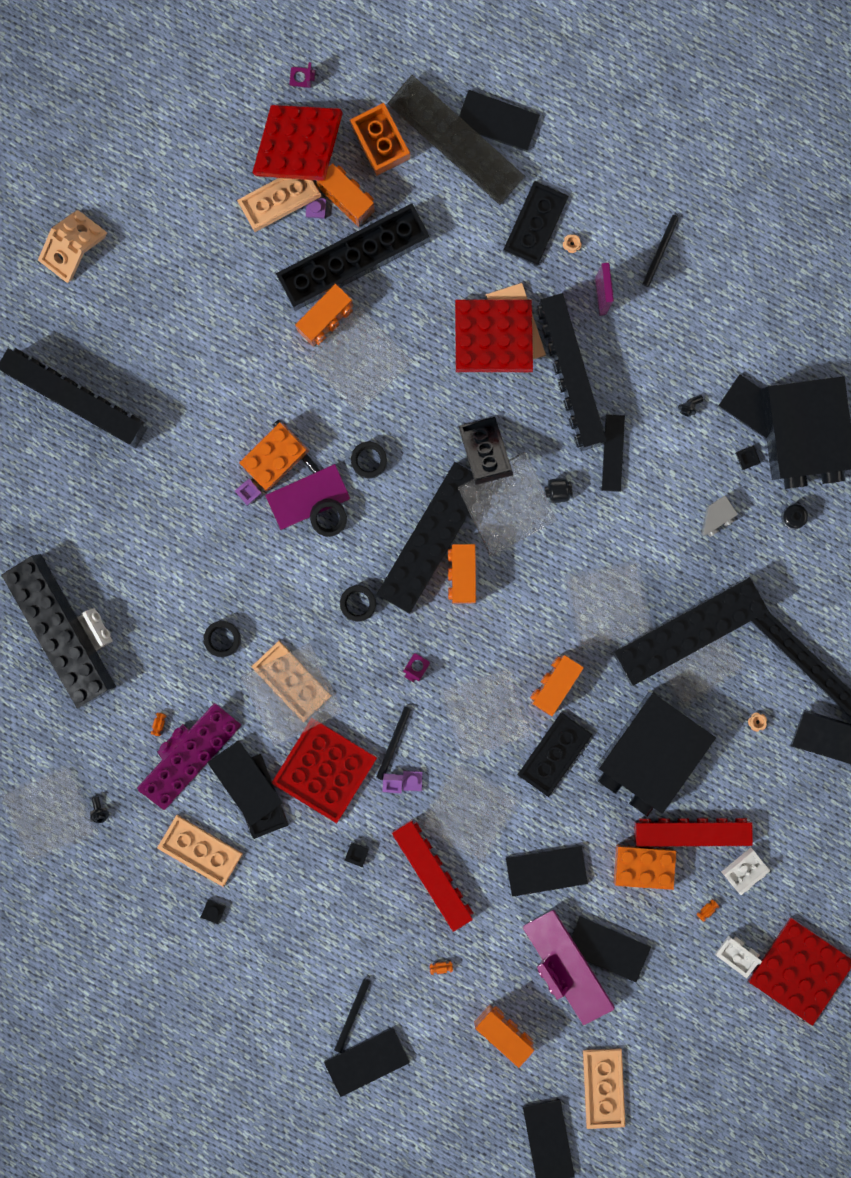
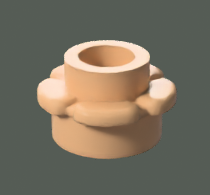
(572, 248)
(762, 722)

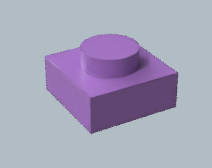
(316, 209)
(248, 492)
(412, 781)
(392, 783)

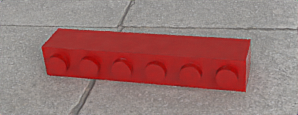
(693, 832)
(432, 875)

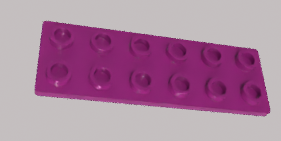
(187, 754)
(566, 968)

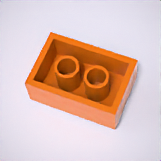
(380, 139)
(347, 195)
(325, 316)
(274, 456)
(462, 574)
(556, 684)
(644, 867)
(504, 1035)

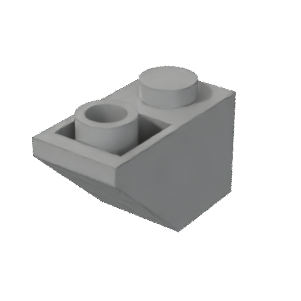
(717, 514)

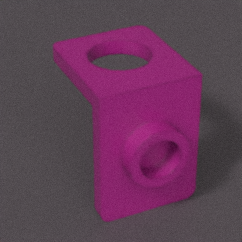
(309, 76)
(415, 675)

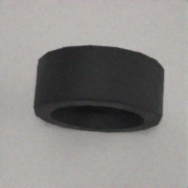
(354, 459)
(328, 532)
(343, 603)
(236, 639)

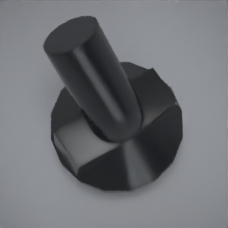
(688, 408)
(99, 814)

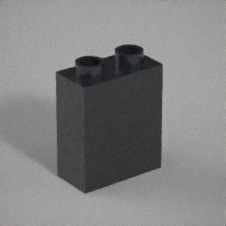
(807, 430)
(654, 754)

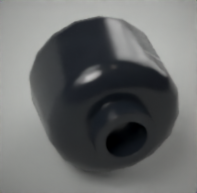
(558, 490)
(794, 516)

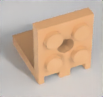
(70, 244)

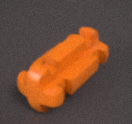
(158, 724)
(707, 910)
(441, 967)

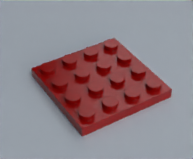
(297, 142)
(493, 336)
(324, 771)
(801, 971)

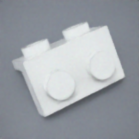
(95, 629)
(745, 871)
(737, 956)

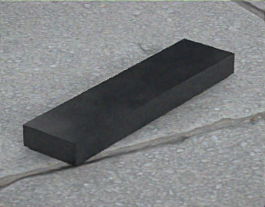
(613, 453)

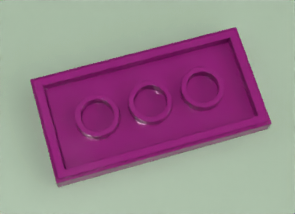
(604, 289)
(294, 502)

